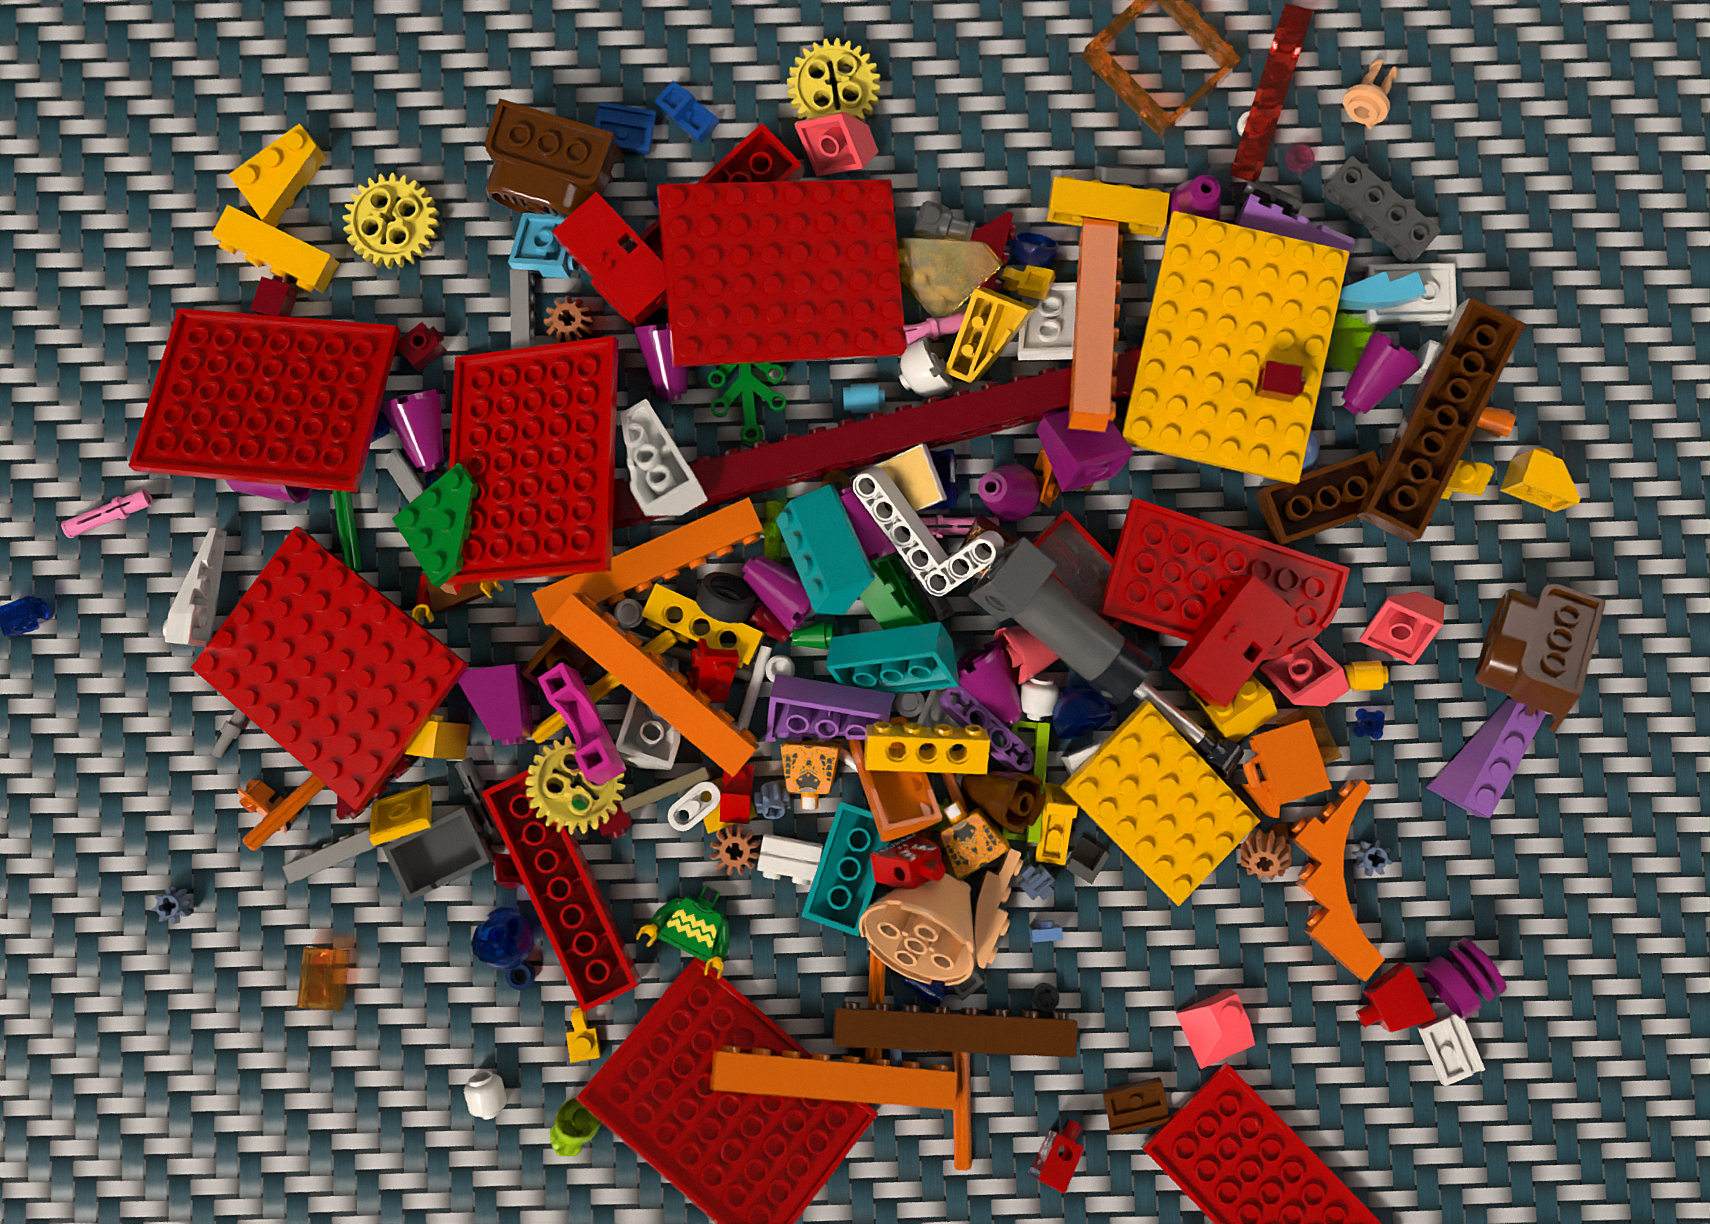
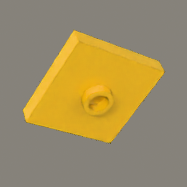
(401, 814)

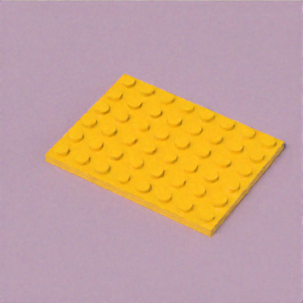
(1215, 316)

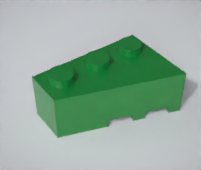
(893, 597)

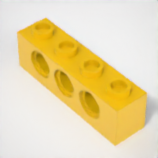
(664, 599)
(939, 758)

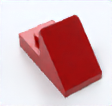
(737, 796)

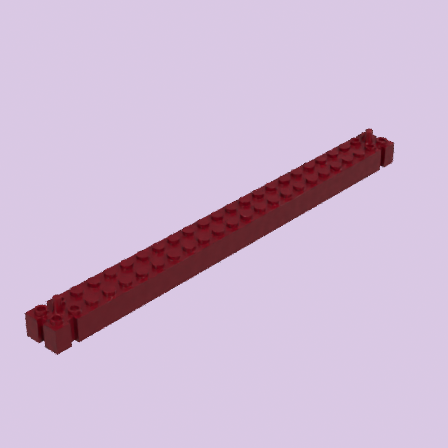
(878, 437)

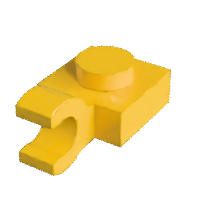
(1033, 282)
(582, 1040)

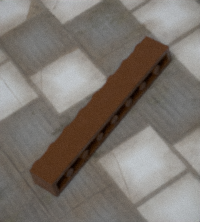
(954, 1031)

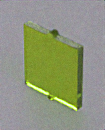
(1347, 341)

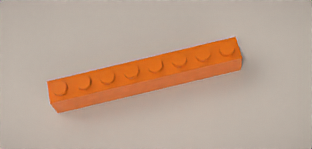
(1094, 326)
(658, 559)
(654, 683)
(833, 1079)

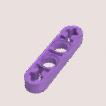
(989, 723)

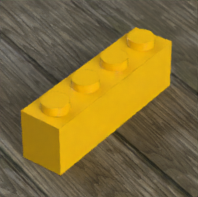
(1134, 208)
(274, 249)

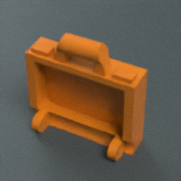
(1287, 762)

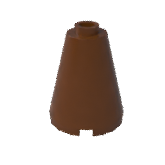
(1006, 797)

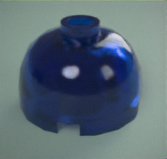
(1079, 711)
(503, 939)

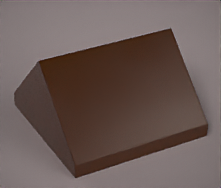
(552, 653)

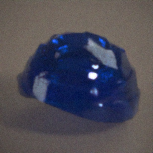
(1034, 249)

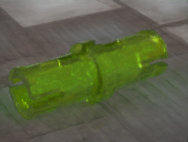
(771, 532)

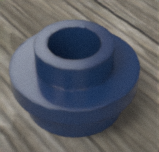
(517, 983)

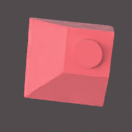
(836, 143)
(1405, 625)
(1307, 676)
(1216, 1028)

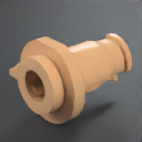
(1367, 101)

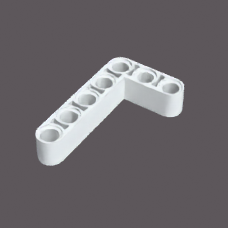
(920, 537)

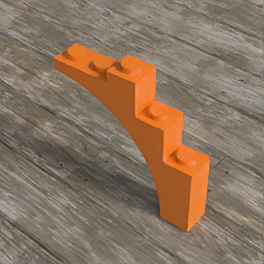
(1324, 881)

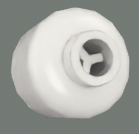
(1038, 697)
(485, 1094)

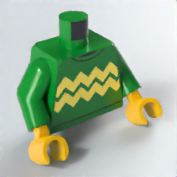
(693, 927)

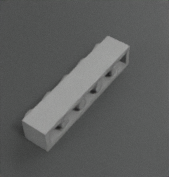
(521, 308)
(329, 856)

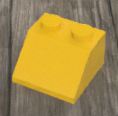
(1540, 480)

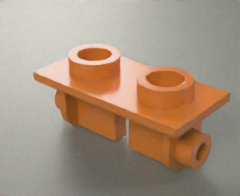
(1047, 483)
(258, 798)

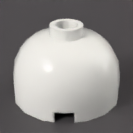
(924, 370)

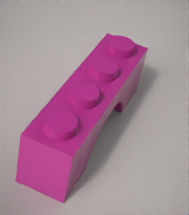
(595, 748)

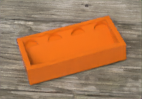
(898, 799)

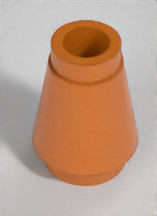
(1497, 421)

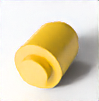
(1366, 675)

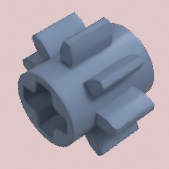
(772, 800)
(1381, 859)
(1036, 882)
(164, 909)

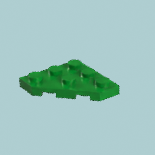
(439, 524)

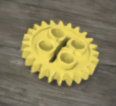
(859, 81)
(366, 214)
(559, 805)

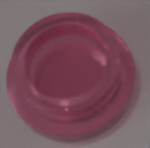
(1299, 158)

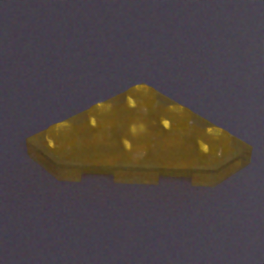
(944, 271)

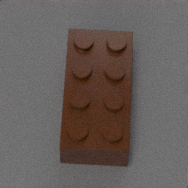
(1318, 501)

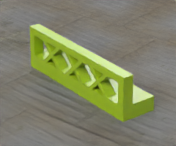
(1040, 752)

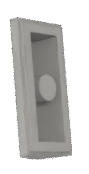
(405, 475)

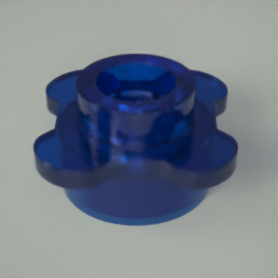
(1377, 720)

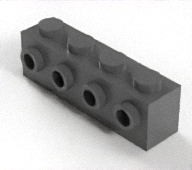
(1381, 210)

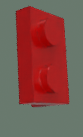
(712, 671)

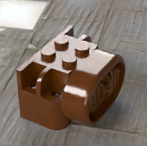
(546, 160)
(1541, 648)

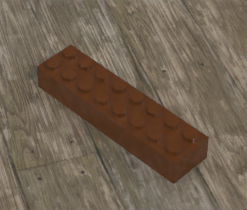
(1440, 420)

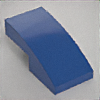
(686, 111)

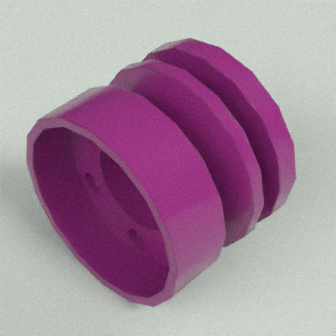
(1468, 975)

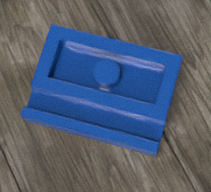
(630, 126)

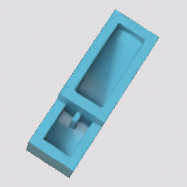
(1380, 293)

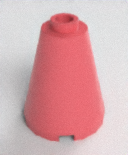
(1023, 652)

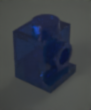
(23, 616)

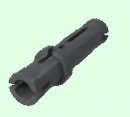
(466, 770)

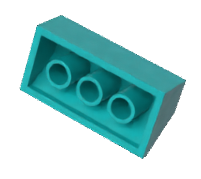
(825, 550)
(895, 659)
(845, 875)

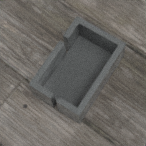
(439, 853)

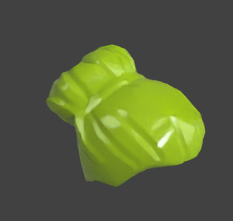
(572, 1128)

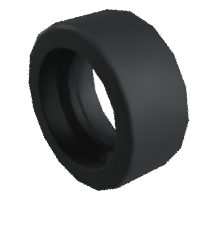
(721, 608)

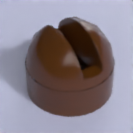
(1279, 830)

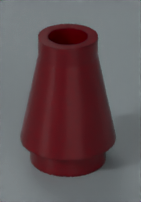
(766, 622)

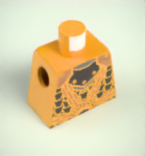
(810, 768)
(971, 839)

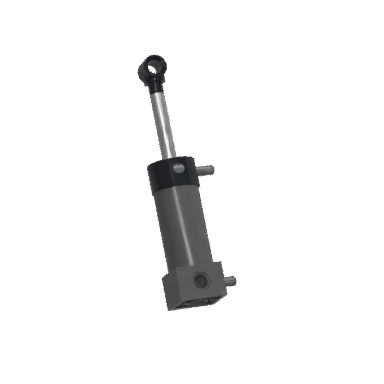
(1022, 588)

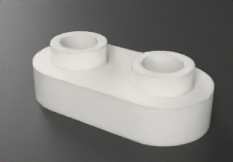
(694, 804)

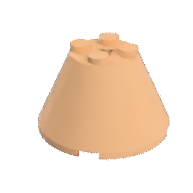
(924, 931)

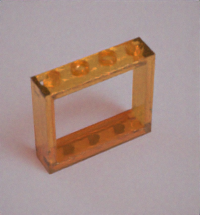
(1130, 91)

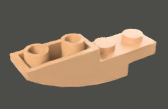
(988, 918)

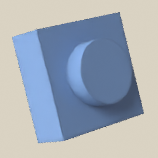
(1045, 931)

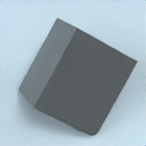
(1086, 860)

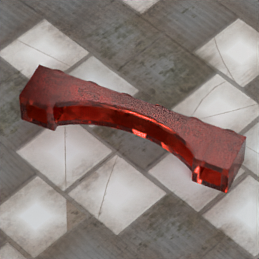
(1271, 92)

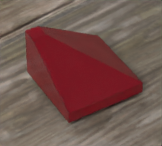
(506, 871)

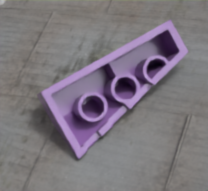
(1273, 221)
(823, 709)
(1488, 760)

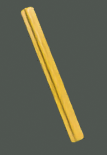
(600, 689)

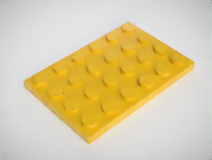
(1161, 803)

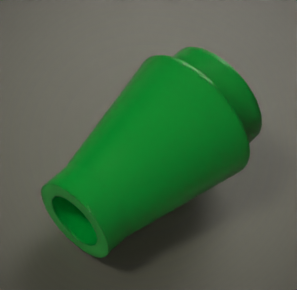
(814, 636)

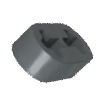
(1121, 174)

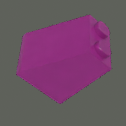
(1082, 455)
(501, 701)

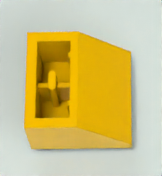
(1244, 713)

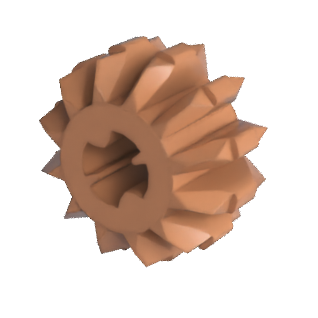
(579, 326)
(744, 845)
(1265, 855)

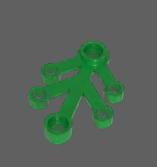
(746, 384)

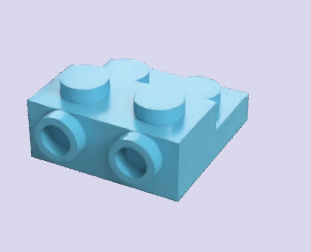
(538, 249)

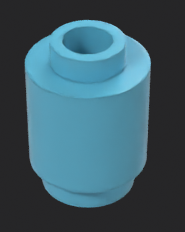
(863, 398)

